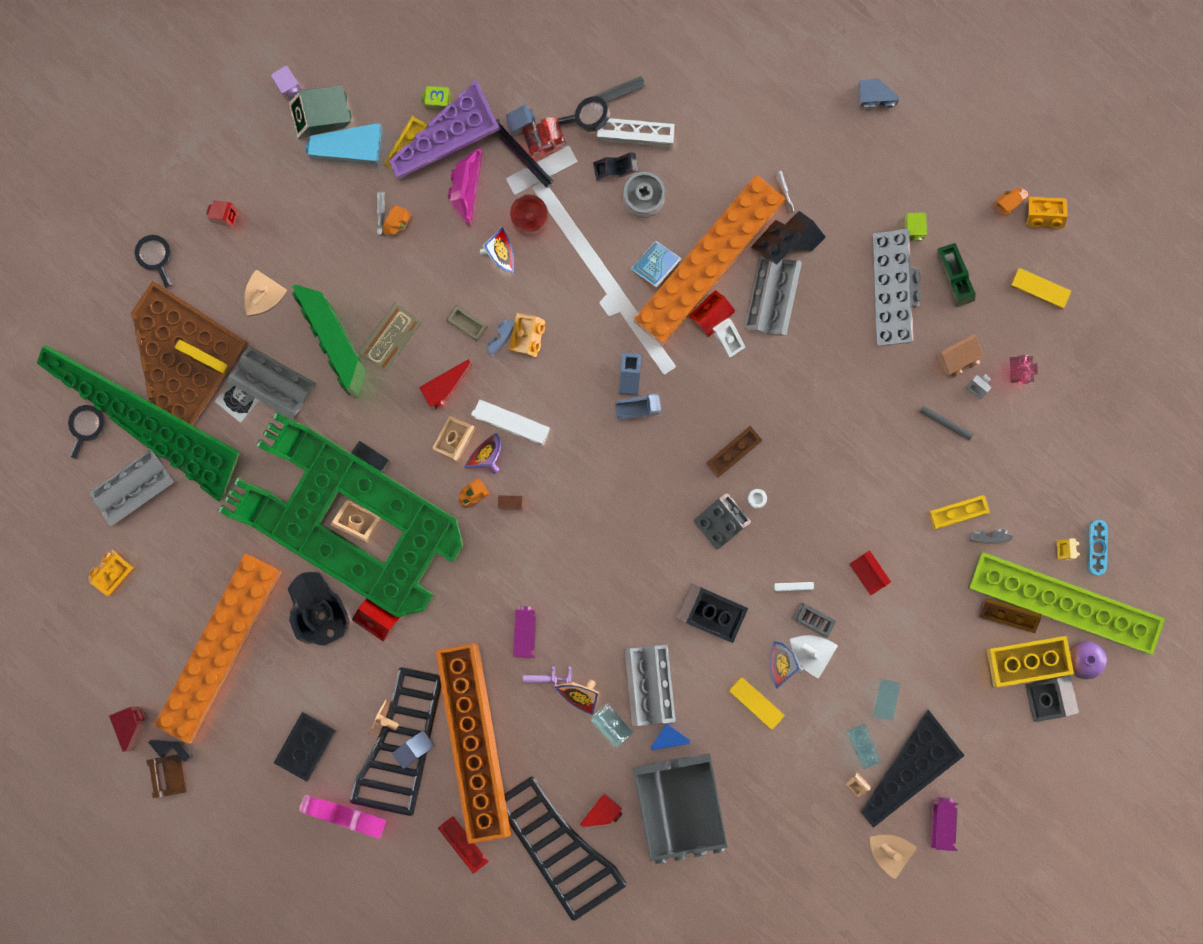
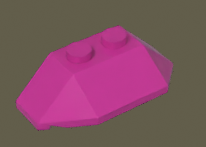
(465, 184)

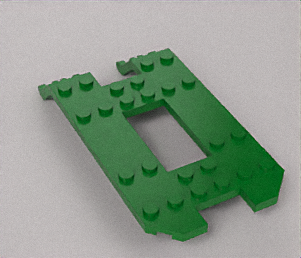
(299, 526)

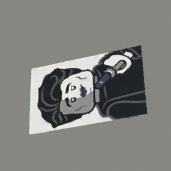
(236, 402)

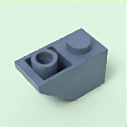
(876, 93)
(519, 119)
(630, 373)

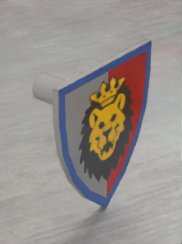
(783, 663)

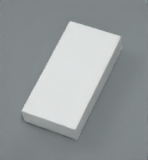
(786, 587)

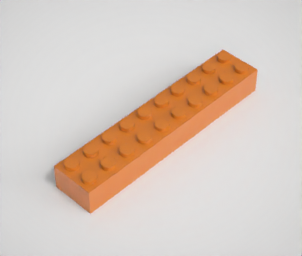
(709, 260)
(217, 648)
(473, 743)

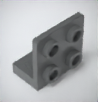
(722, 521)

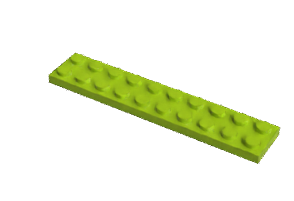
(1067, 603)

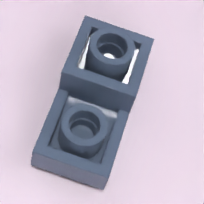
(504, 331)

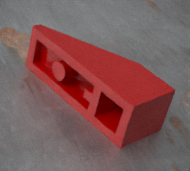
(442, 387)

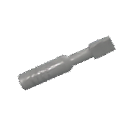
(784, 190)
(380, 211)

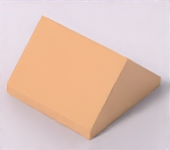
(453, 438)
(356, 521)

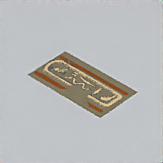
(390, 337)

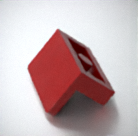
(712, 312)
(870, 573)
(374, 619)

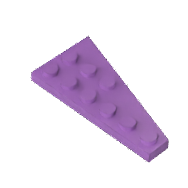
(451, 130)

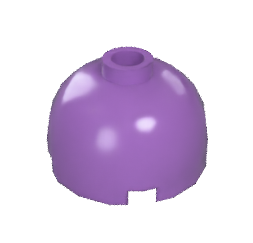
(1088, 660)

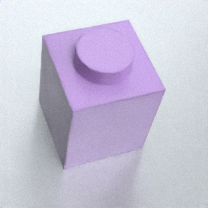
(286, 82)

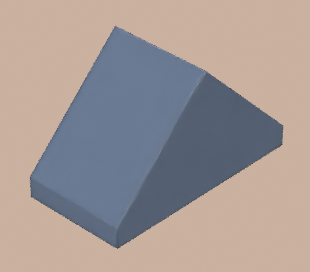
(413, 749)

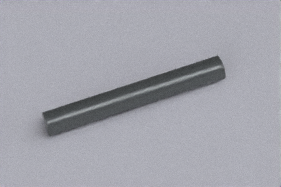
(945, 422)

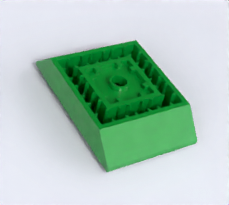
(332, 338)

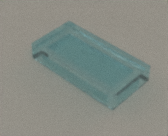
(886, 699)

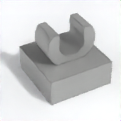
(979, 386)

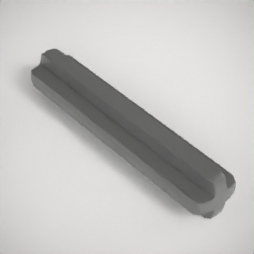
(622, 89)

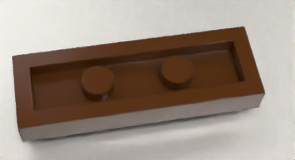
(734, 451)
(1010, 615)

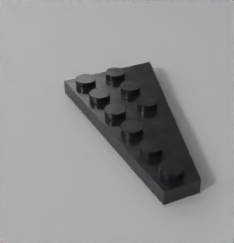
(919, 762)

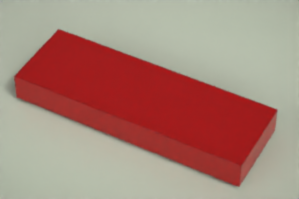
(458, 840)

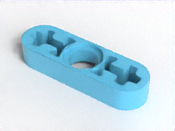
(1093, 533)

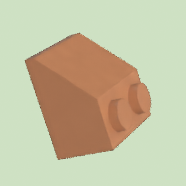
(960, 356)

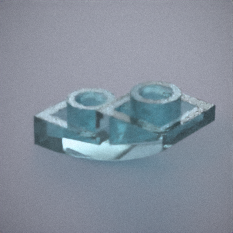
(864, 746)

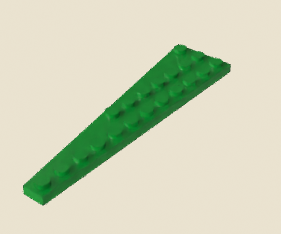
(183, 445)

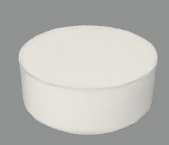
(757, 498)

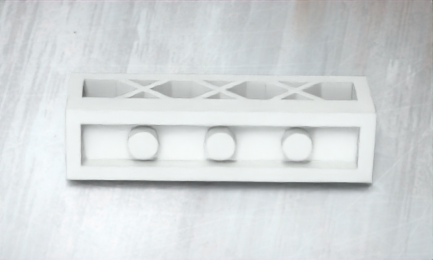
(636, 137)
(510, 422)

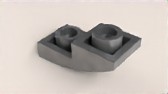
(996, 537)

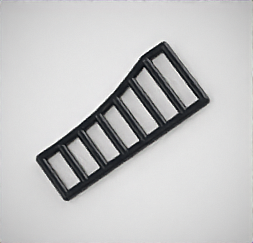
(380, 745)
(578, 842)

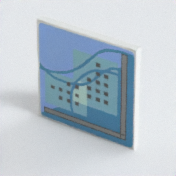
(656, 263)

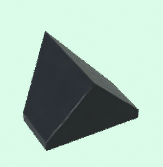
(810, 232)

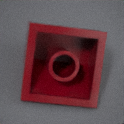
(128, 727)

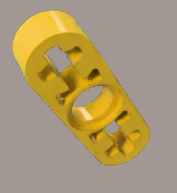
(200, 356)

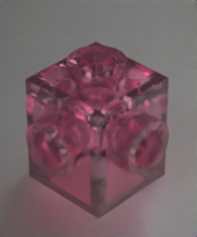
(1022, 369)

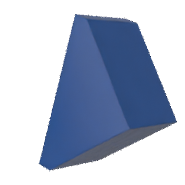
(669, 738)

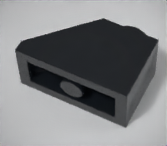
(371, 456)

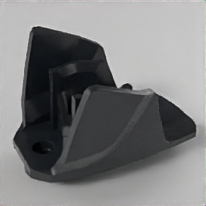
(309, 599)

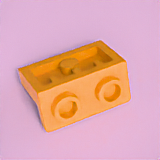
(1046, 212)
(526, 334)
(109, 572)

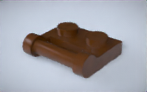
(173, 774)

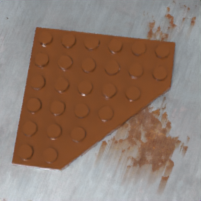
(171, 377)

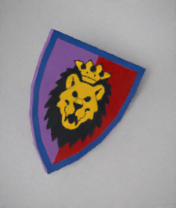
(486, 454)

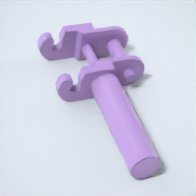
(546, 678)

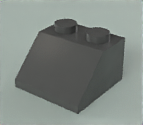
(1052, 698)

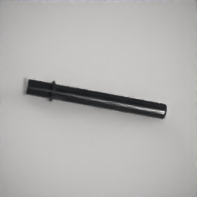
(525, 158)

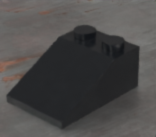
(712, 613)

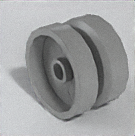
(644, 183)

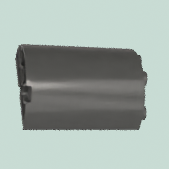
(680, 808)

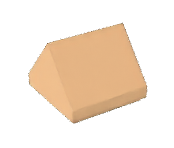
(858, 785)

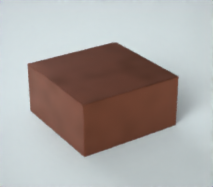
(510, 502)

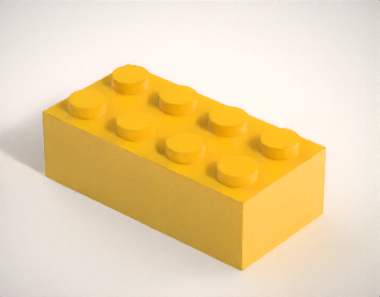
(1030, 661)

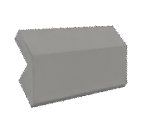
(772, 296)
(271, 382)
(131, 487)
(650, 685)

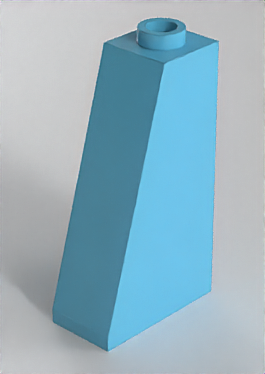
(347, 145)

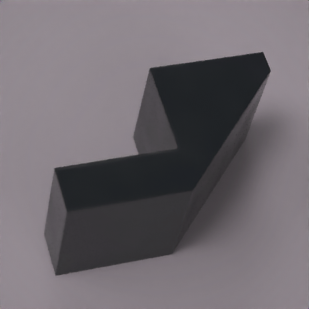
(615, 167)
(163, 747)

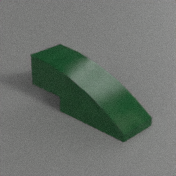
(956, 274)

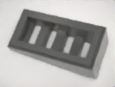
(799, 612)

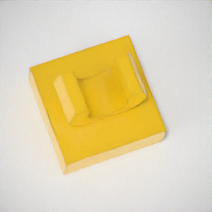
(1067, 549)

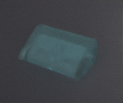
(611, 725)

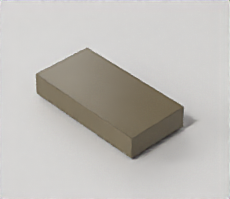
(466, 323)

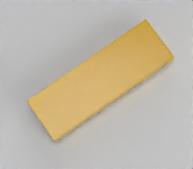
(412, 128)
(1041, 288)
(959, 512)
(756, 703)

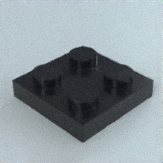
(776, 242)

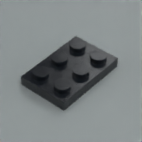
(304, 746)

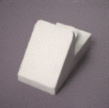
(728, 337)

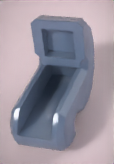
(638, 407)

